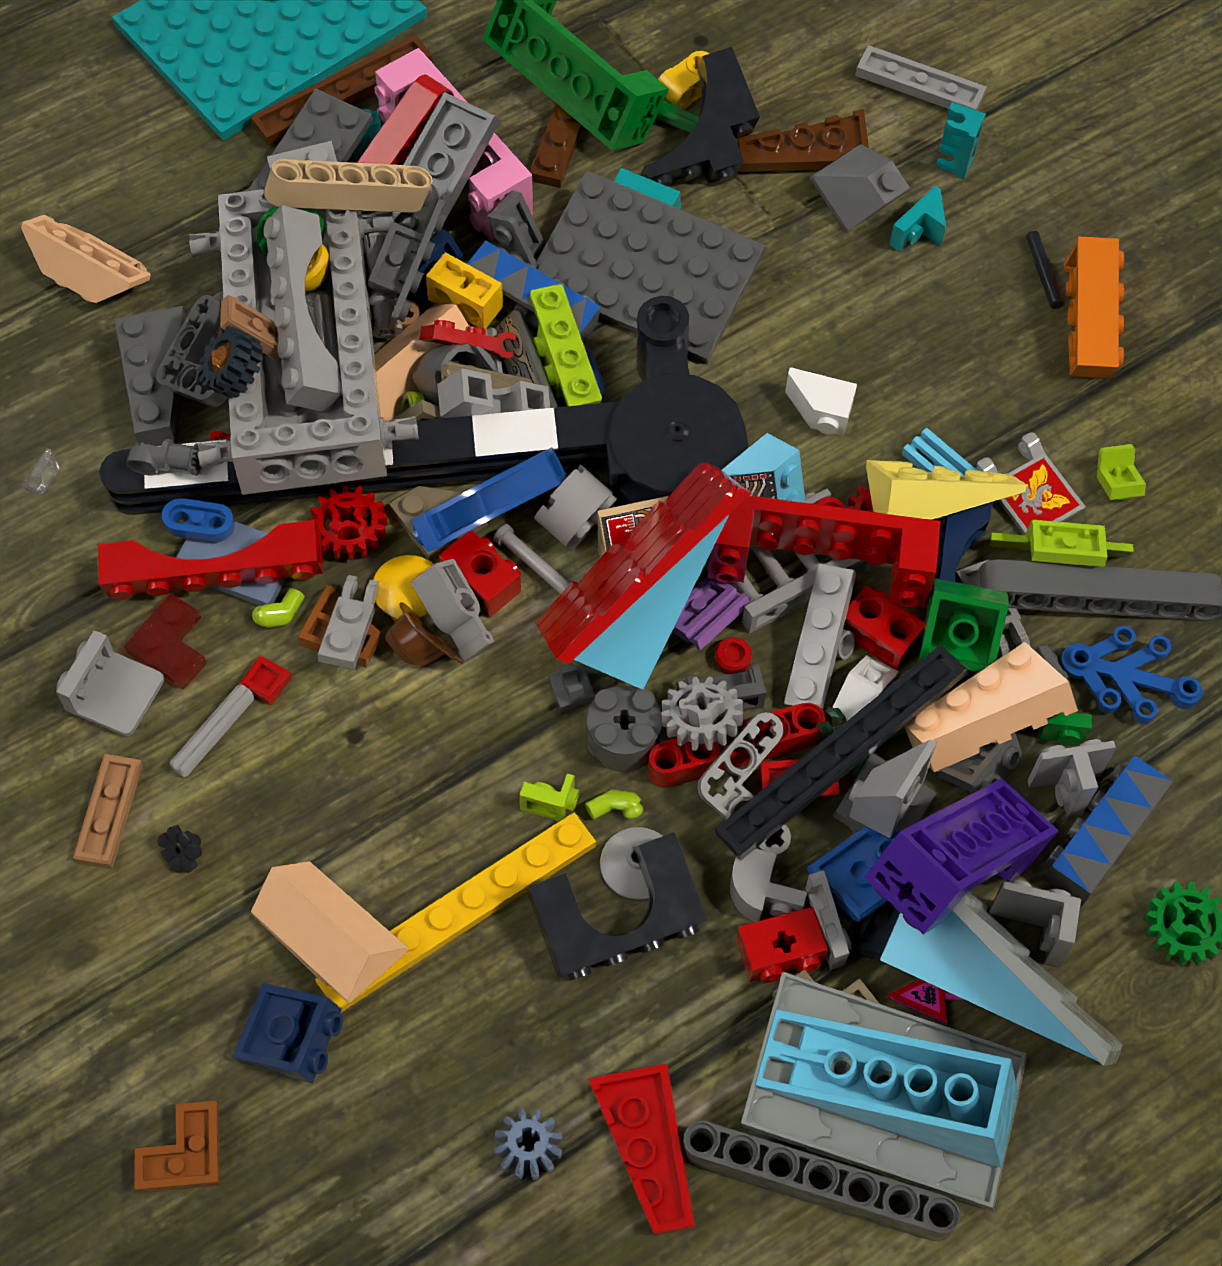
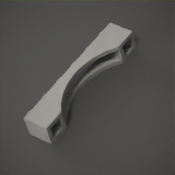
(308, 368)

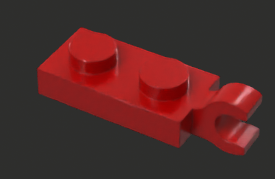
(444, 333)

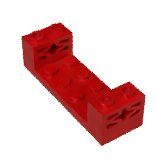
(835, 532)

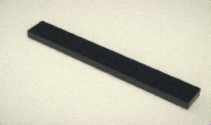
(840, 752)

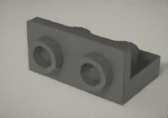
(984, 768)

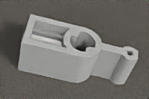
(453, 607)

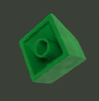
(965, 622)

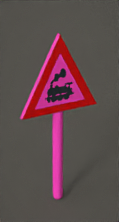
(924, 998)

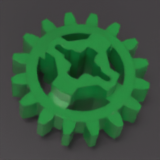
(1182, 940)

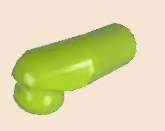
(278, 613)
(615, 799)

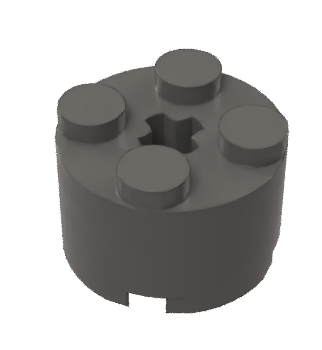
(429, 373)
(619, 709)

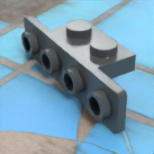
(399, 260)

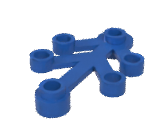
(1125, 674)

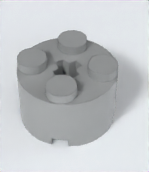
(575, 507)

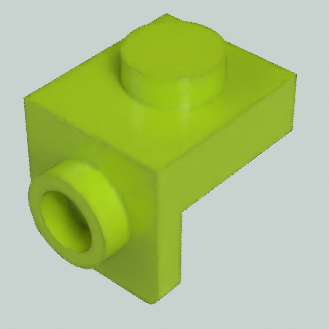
(1118, 473)

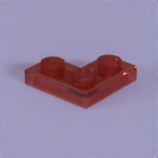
(160, 644)

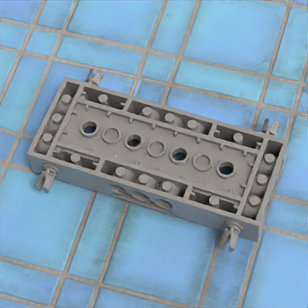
(270, 438)

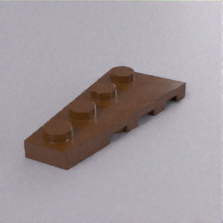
(804, 146)

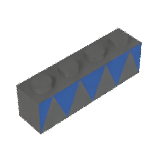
(521, 278)
(1107, 830)

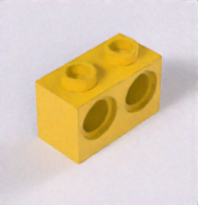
(472, 291)

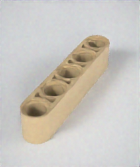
(347, 186)

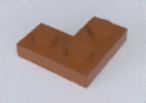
(190, 1162)

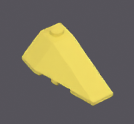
(930, 495)

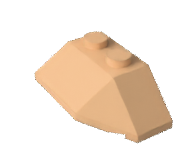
(81, 260)

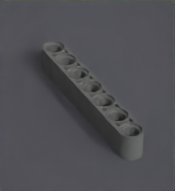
(1105, 589)
(839, 1176)

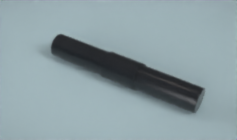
(1044, 269)

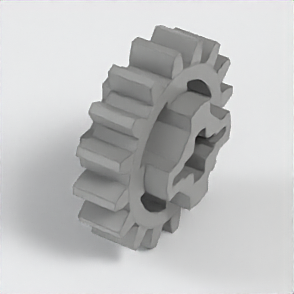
(702, 713)

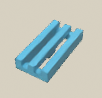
(935, 450)

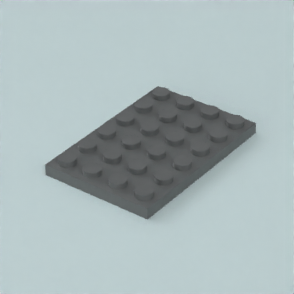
(635, 248)

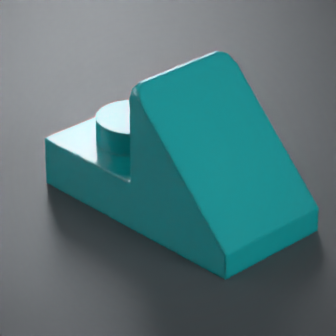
(923, 218)

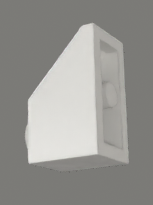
(821, 400)
(863, 685)

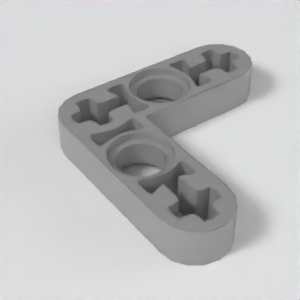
(734, 791)

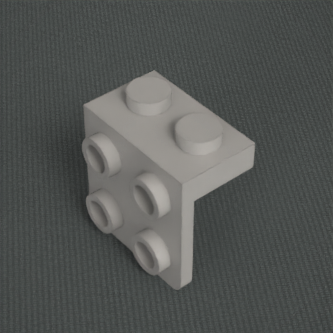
(108, 686)

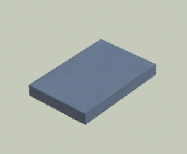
(240, 538)

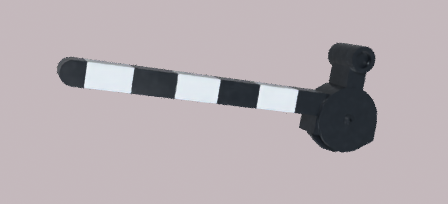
(642, 441)

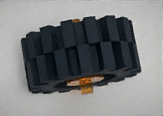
(230, 362)

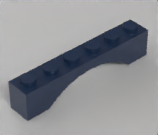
(956, 536)

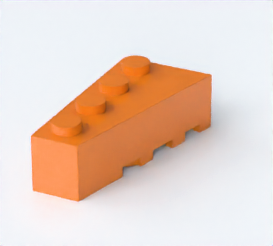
(1094, 309)

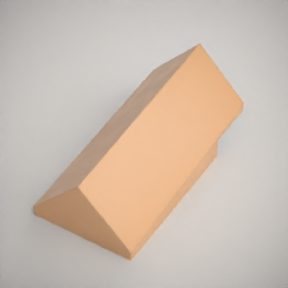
(402, 357)
(325, 928)

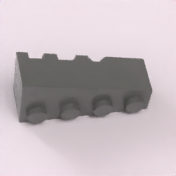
(142, 347)

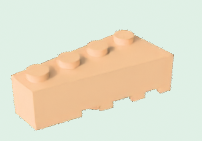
(991, 706)

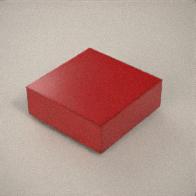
(266, 680)

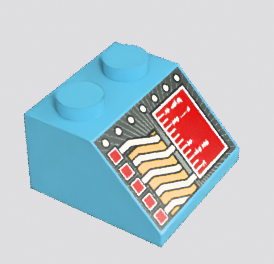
(769, 470)

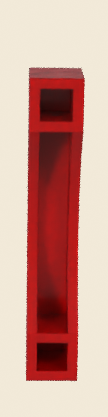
(284, 552)

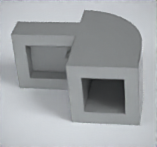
(754, 892)

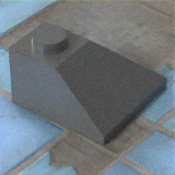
(859, 185)

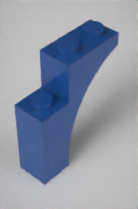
(488, 500)

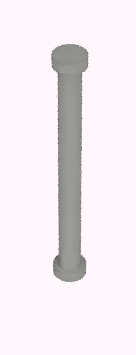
(505, 536)

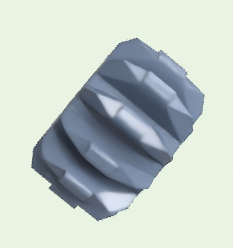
(543, 1148)

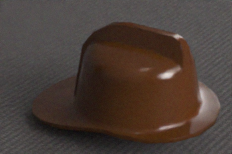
(415, 641)

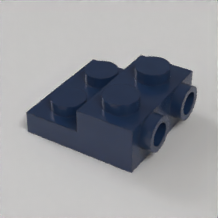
(289, 1032)

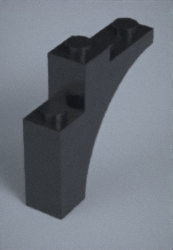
(724, 113)

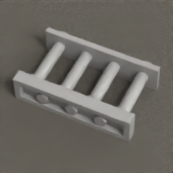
(790, 592)

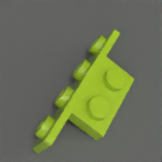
(562, 348)

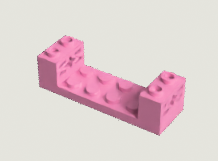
(497, 168)

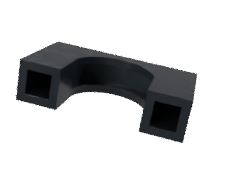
(670, 910)

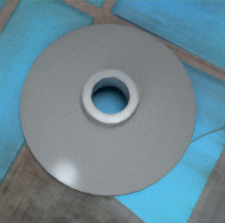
(617, 867)

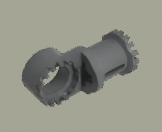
(151, 459)

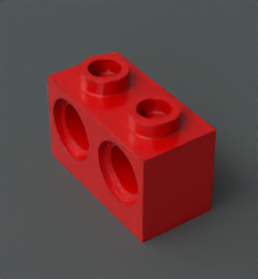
(875, 634)

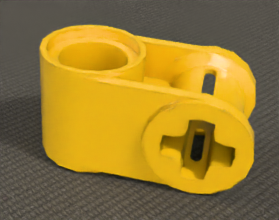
(683, 81)

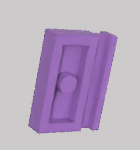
(708, 611)

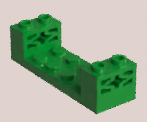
(602, 100)

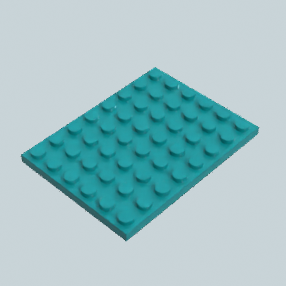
(254, 53)

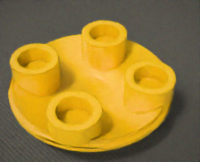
(396, 585)

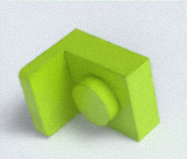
(546, 801)

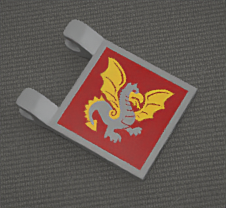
(1047, 492)

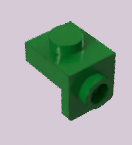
(1067, 729)

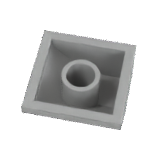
(891, 789)

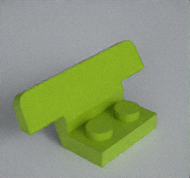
(1064, 543)

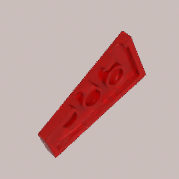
(647, 1135)

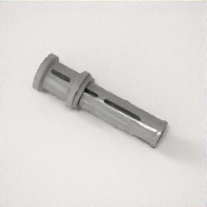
(380, 302)

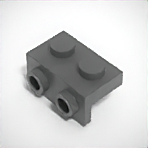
(516, 228)

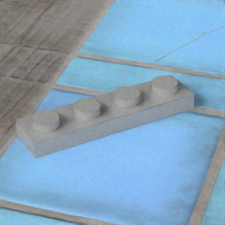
(918, 79)
(820, 636)

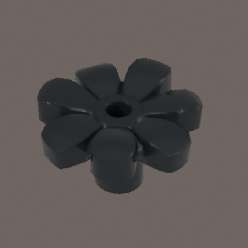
(180, 848)

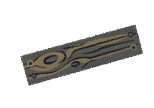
(525, 357)

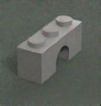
(472, 394)

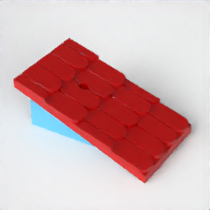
(638, 588)

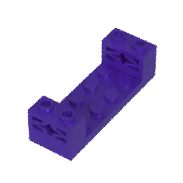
(955, 850)

